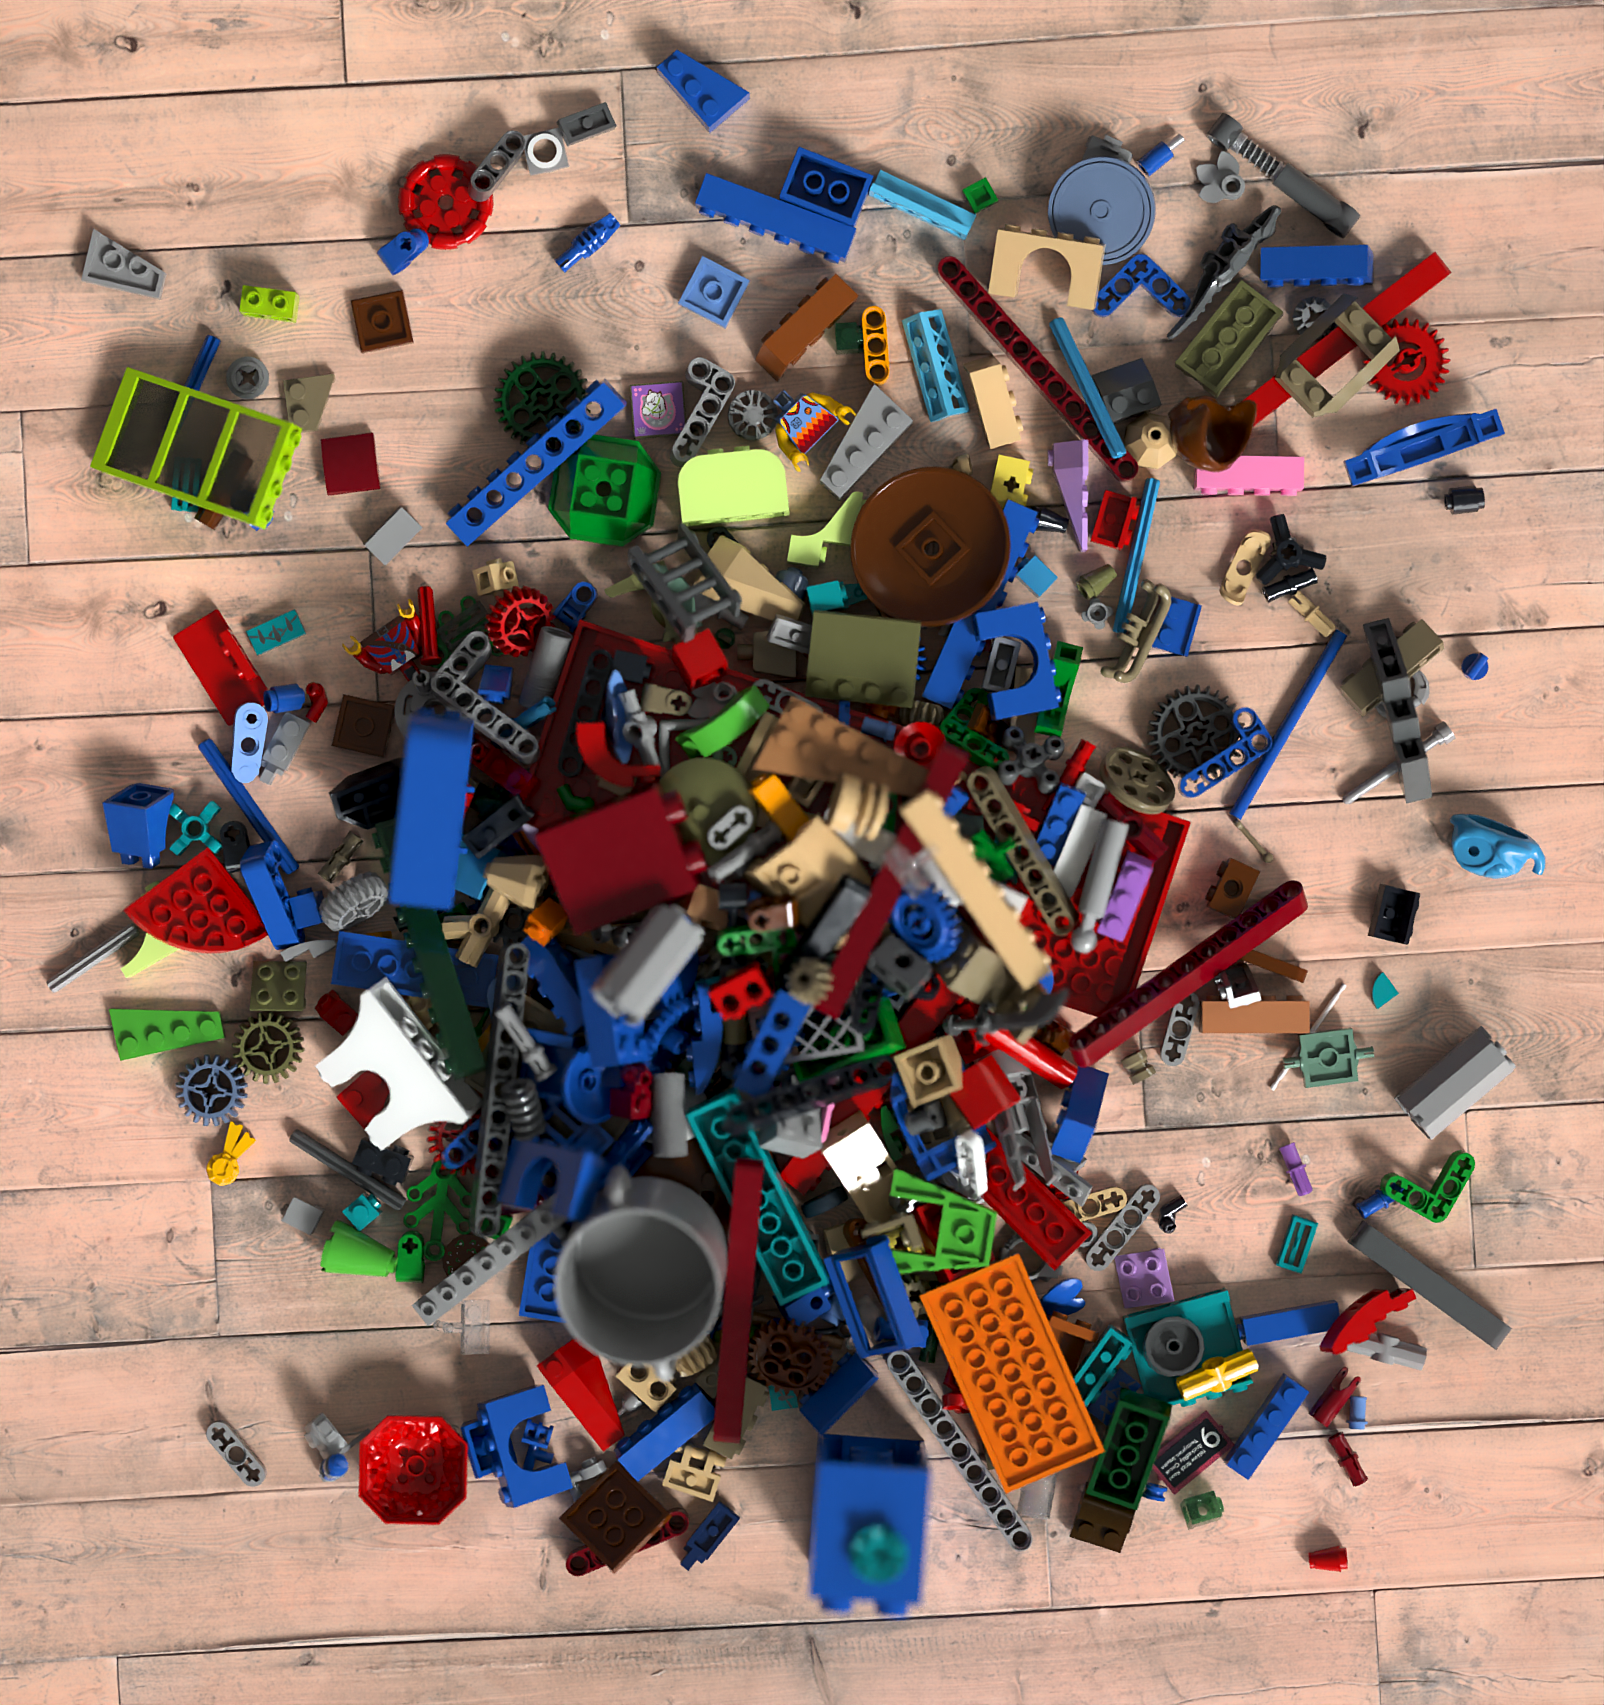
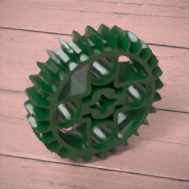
(532, 408)

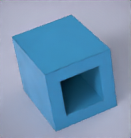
(1035, 575)

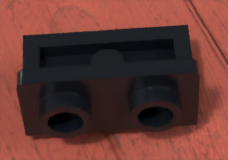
(1394, 914)

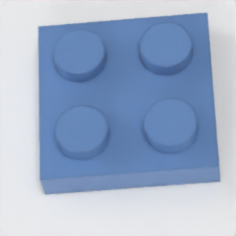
(713, 292)

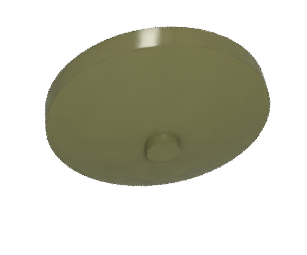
(708, 792)

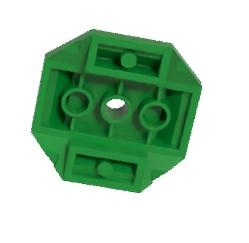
(612, 518)

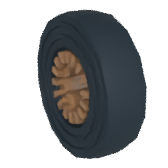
(824, 1202)

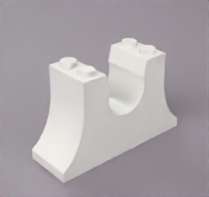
(407, 1056)

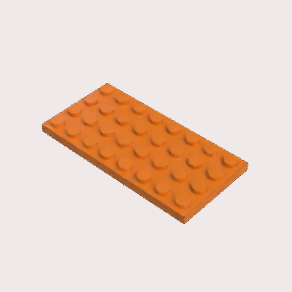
(1012, 1373)

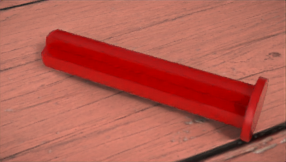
(428, 627)

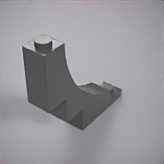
(1399, 710)

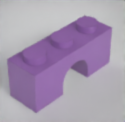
(1125, 896)

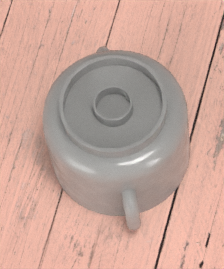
(642, 1272)

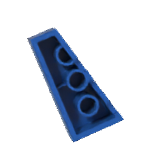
(1317, 265)
(557, 981)

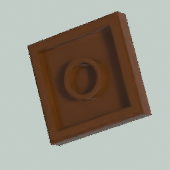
(382, 321)
(363, 726)

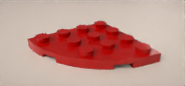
(199, 909)

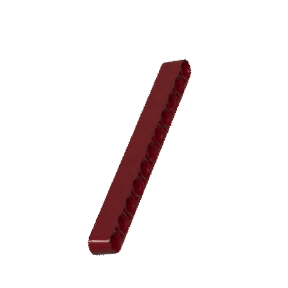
(1024, 363)
(885, 891)
(1188, 973)
(738, 1300)

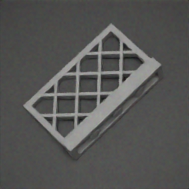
(757, 1012)

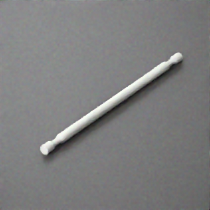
(1313, 1029)

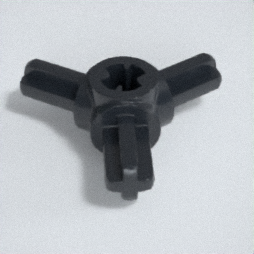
(1284, 540)

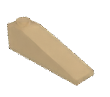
(757, 587)

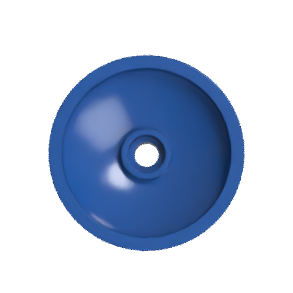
(588, 1089)

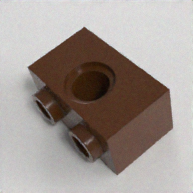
(1245, 879)

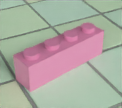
(1255, 474)

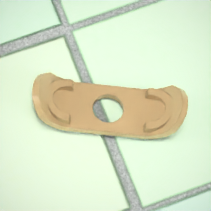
(1252, 549)

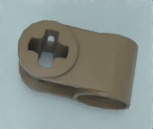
(660, 700)

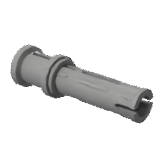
(755, 845)
(531, 1051)

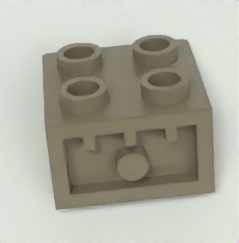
(909, 1235)

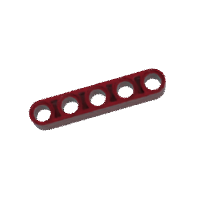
(593, 1563)

